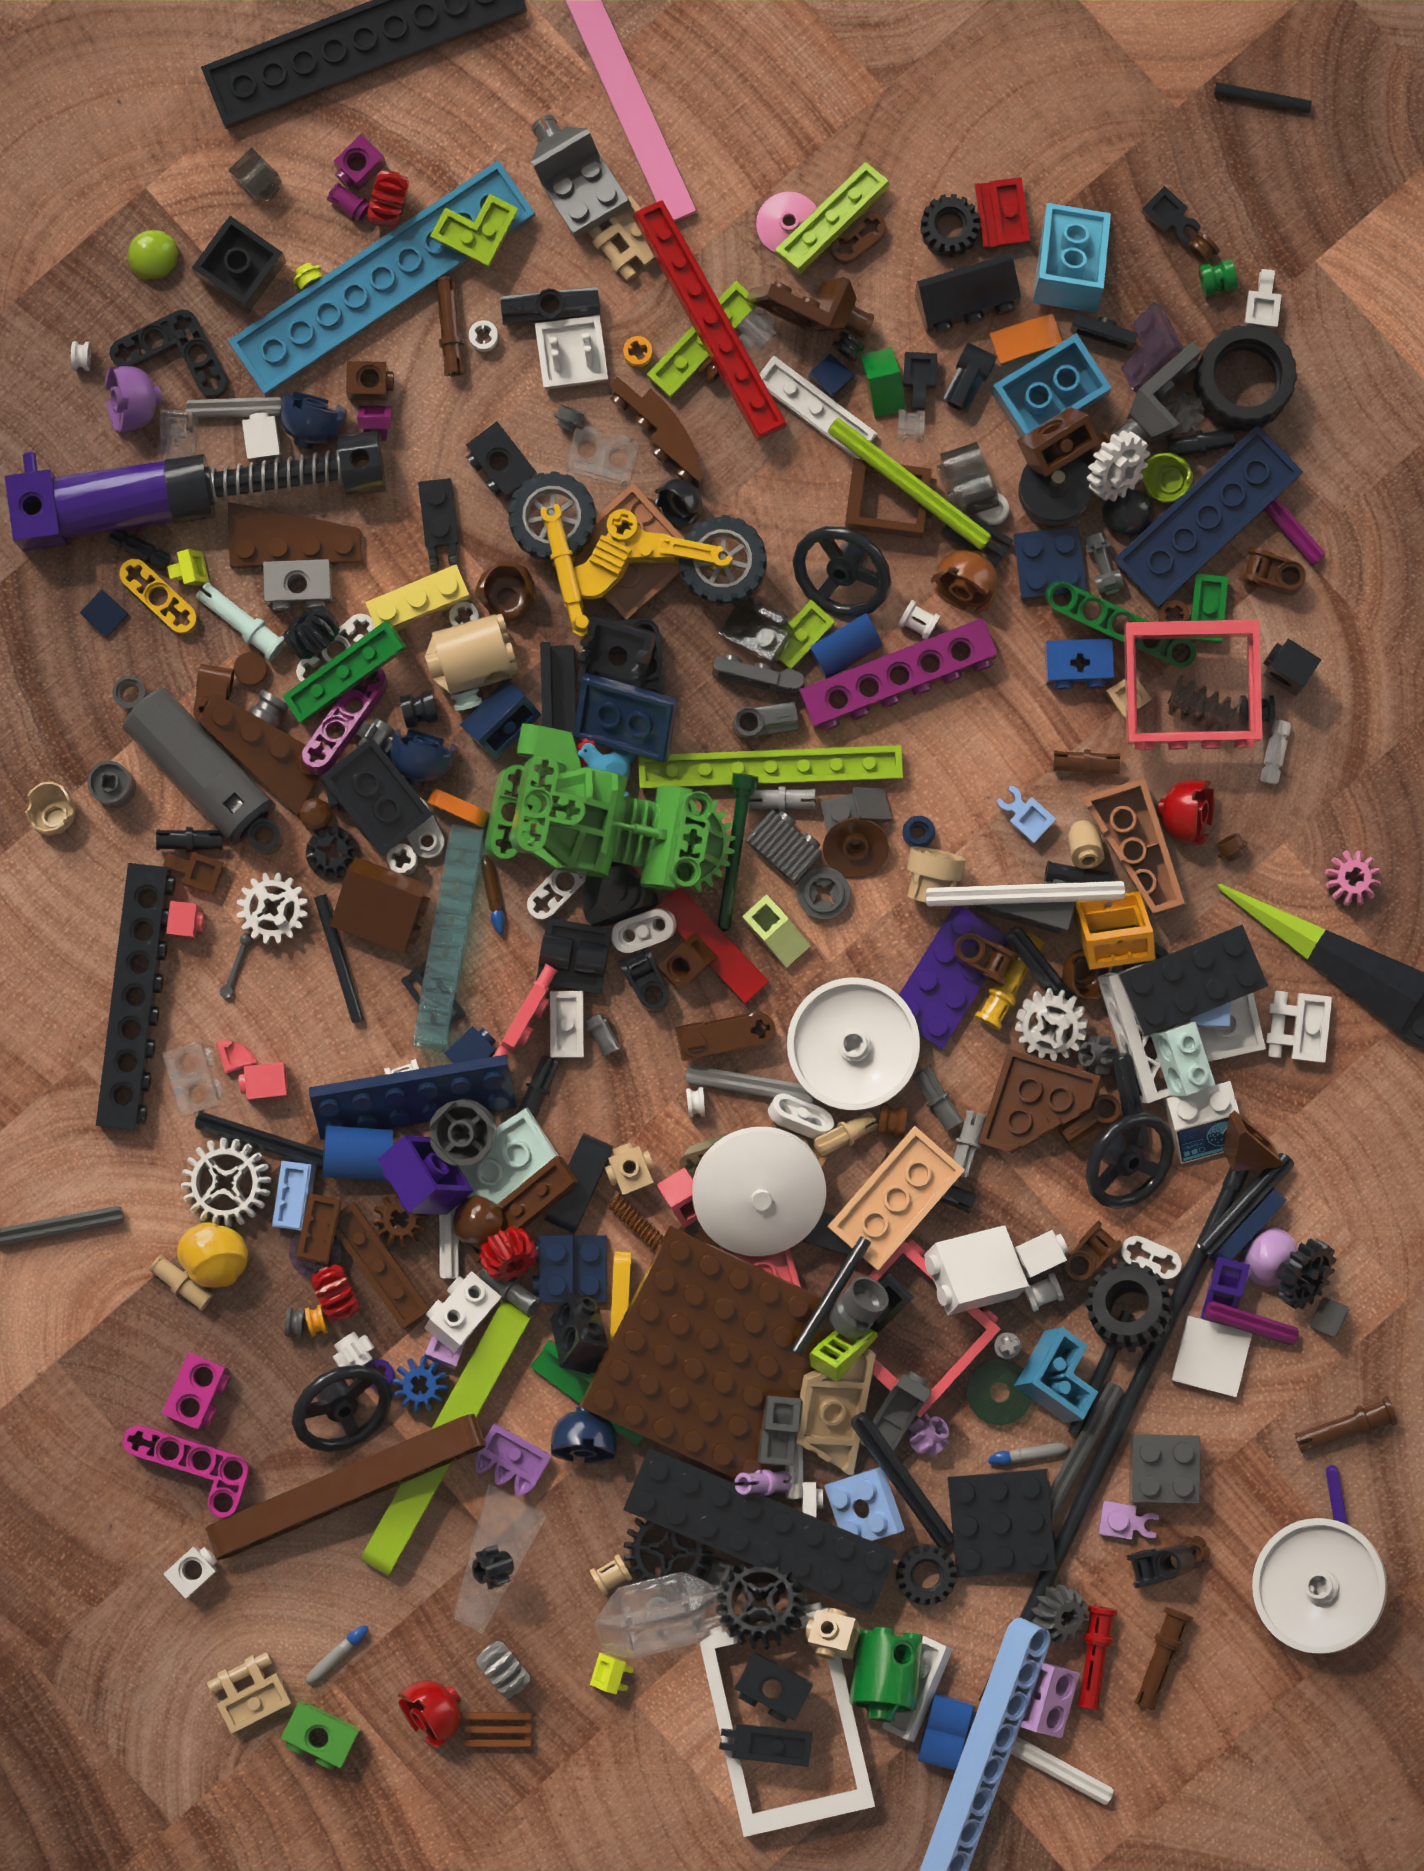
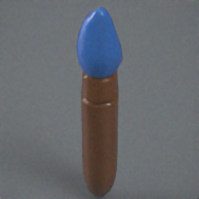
(493, 895)

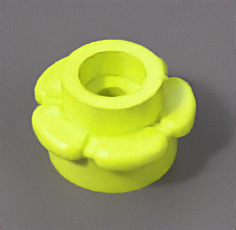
(306, 275)

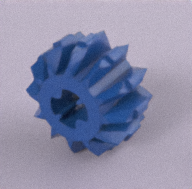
(409, 1386)

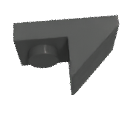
(862, 804)

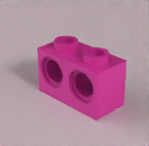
(188, 1387)

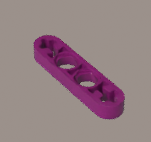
(349, 721)

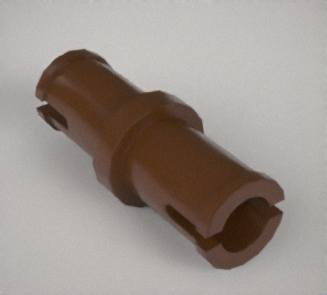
(1086, 762)

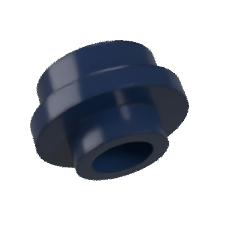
(918, 821)

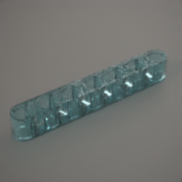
(448, 938)

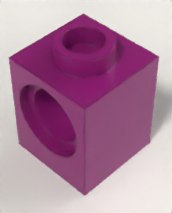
(361, 149)

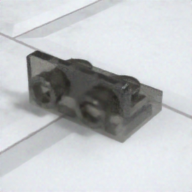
(758, 630)

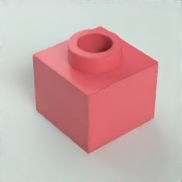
(184, 920)

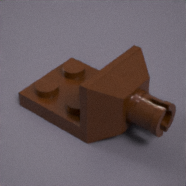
(829, 311)

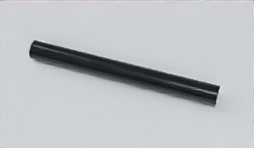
(339, 959)
(830, 1296)
(1100, 1375)

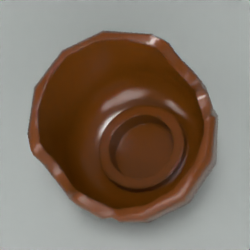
(1080, 979)
(476, 1220)

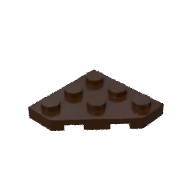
(1035, 1100)

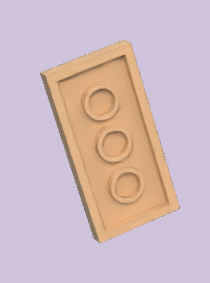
(896, 1197)

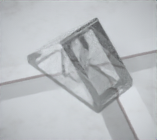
(178, 433)

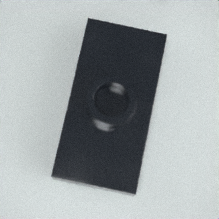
(1104, 331)

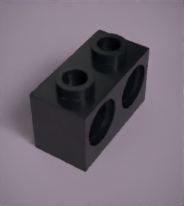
(579, 1333)

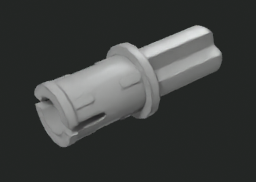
(968, 1141)
(1007, 1345)

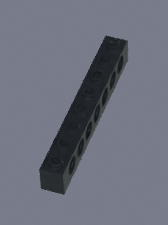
(139, 880)

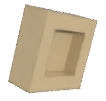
(1118, 696)

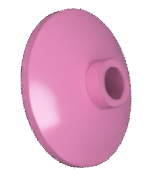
(771, 215)

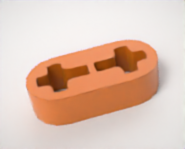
(458, 808)

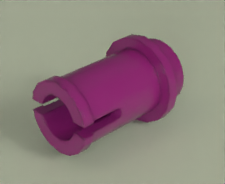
(348, 202)

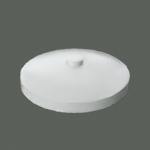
(853, 1044)
(759, 1191)
(1319, 1586)

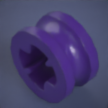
(389, 1373)

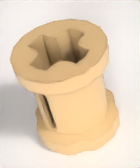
(611, 1575)

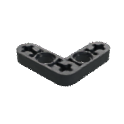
(173, 339)

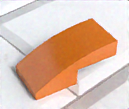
(1026, 339)

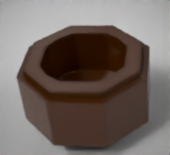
(315, 814)

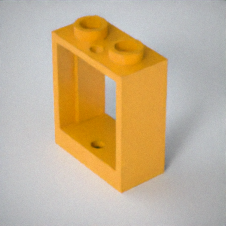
(1115, 946)

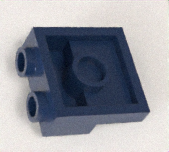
(571, 1266)

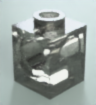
(256, 177)

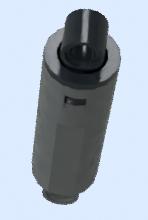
(198, 765)

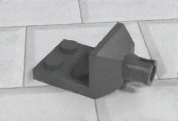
(576, 176)
(1147, 415)

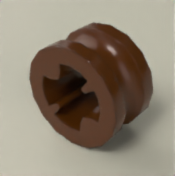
(1203, 248)
(709, 370)
(1170, 605)

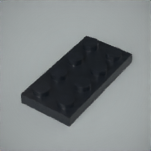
(1193, 980)

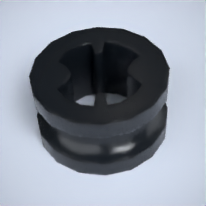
(848, 346)

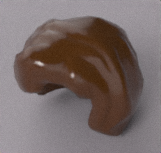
(506, 590)

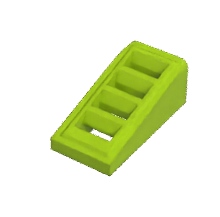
(837, 1368)

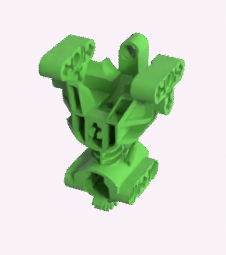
(591, 823)

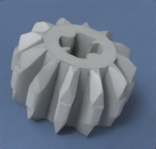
(503, 1669)

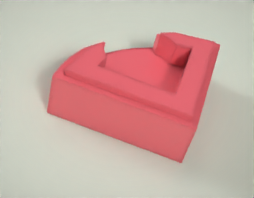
(234, 1056)

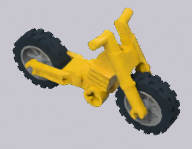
(617, 551)

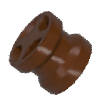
(892, 1121)

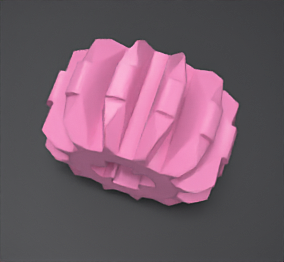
(1359, 888)

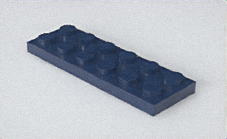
(1208, 516)
(412, 1095)

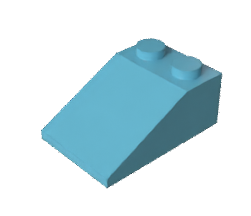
(1072, 258)

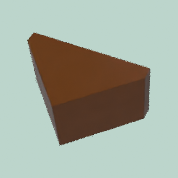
(1248, 1147)

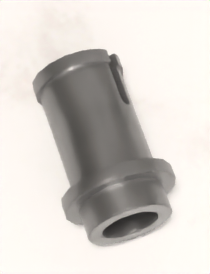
(602, 1034)

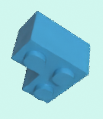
(1050, 1376)

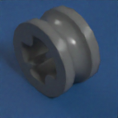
(294, 1322)

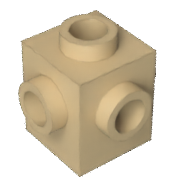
(639, 1178)
(833, 1634)

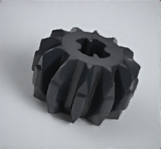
(311, 632)

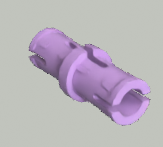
(763, 1482)

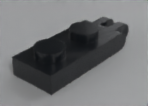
(768, 1744)

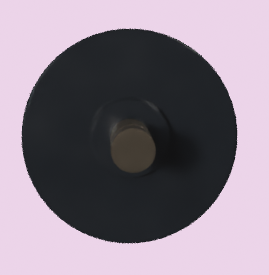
(1058, 497)

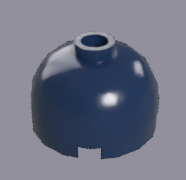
(310, 419)
(421, 756)
(584, 1436)

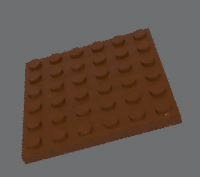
(704, 1354)

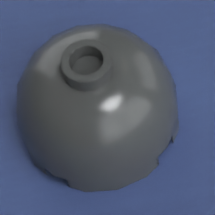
(462, 1132)

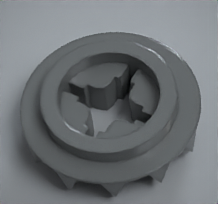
(823, 877)

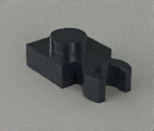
(1167, 212)

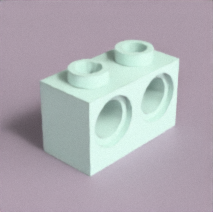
(1183, 1059)

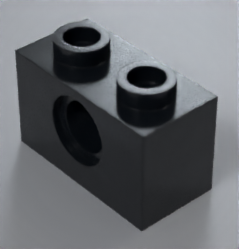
(495, 443)
(1290, 666)
(794, 1687)

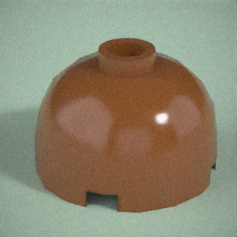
(967, 580)

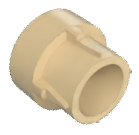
(932, 870)

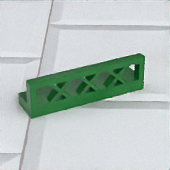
(571, 1382)

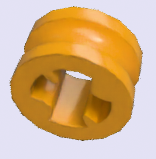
(632, 360)
(316, 1320)

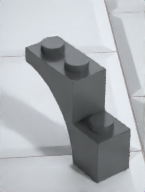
(901, 1407)

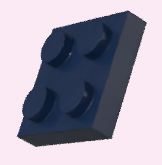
(1048, 558)

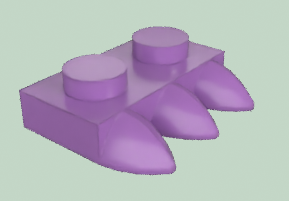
(512, 1457)

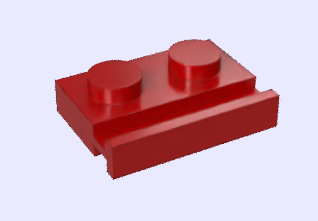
(1002, 213)

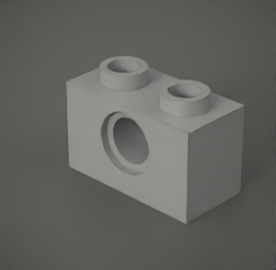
(280, 574)

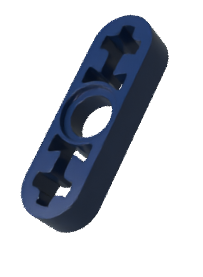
(1250, 1226)

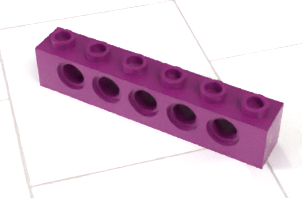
(971, 635)

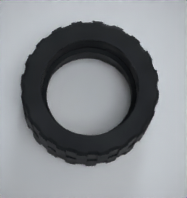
(1261, 342)

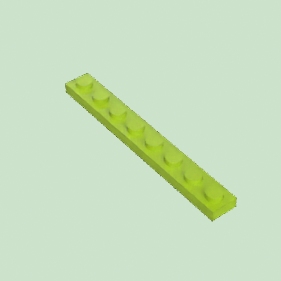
(774, 767)

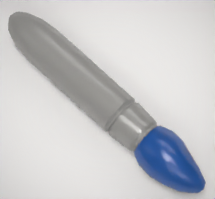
(1027, 1454)
(354, 1638)

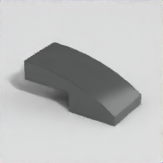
(779, 1430)

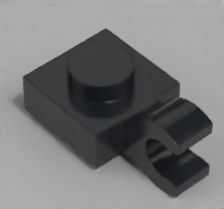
(919, 373)

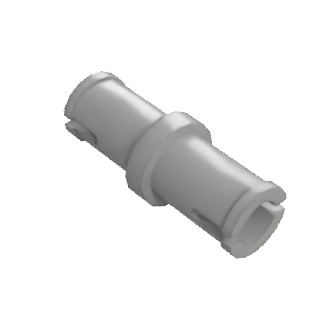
(783, 799)

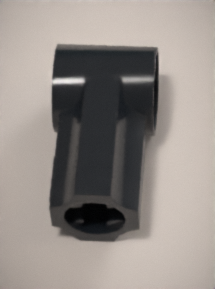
(971, 371)

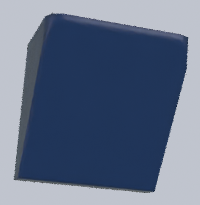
(830, 376)
(103, 613)

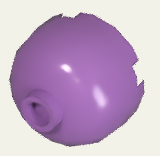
(132, 398)

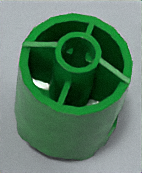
(886, 1673)

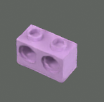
(1051, 1700)

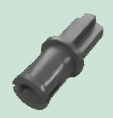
(937, 1098)

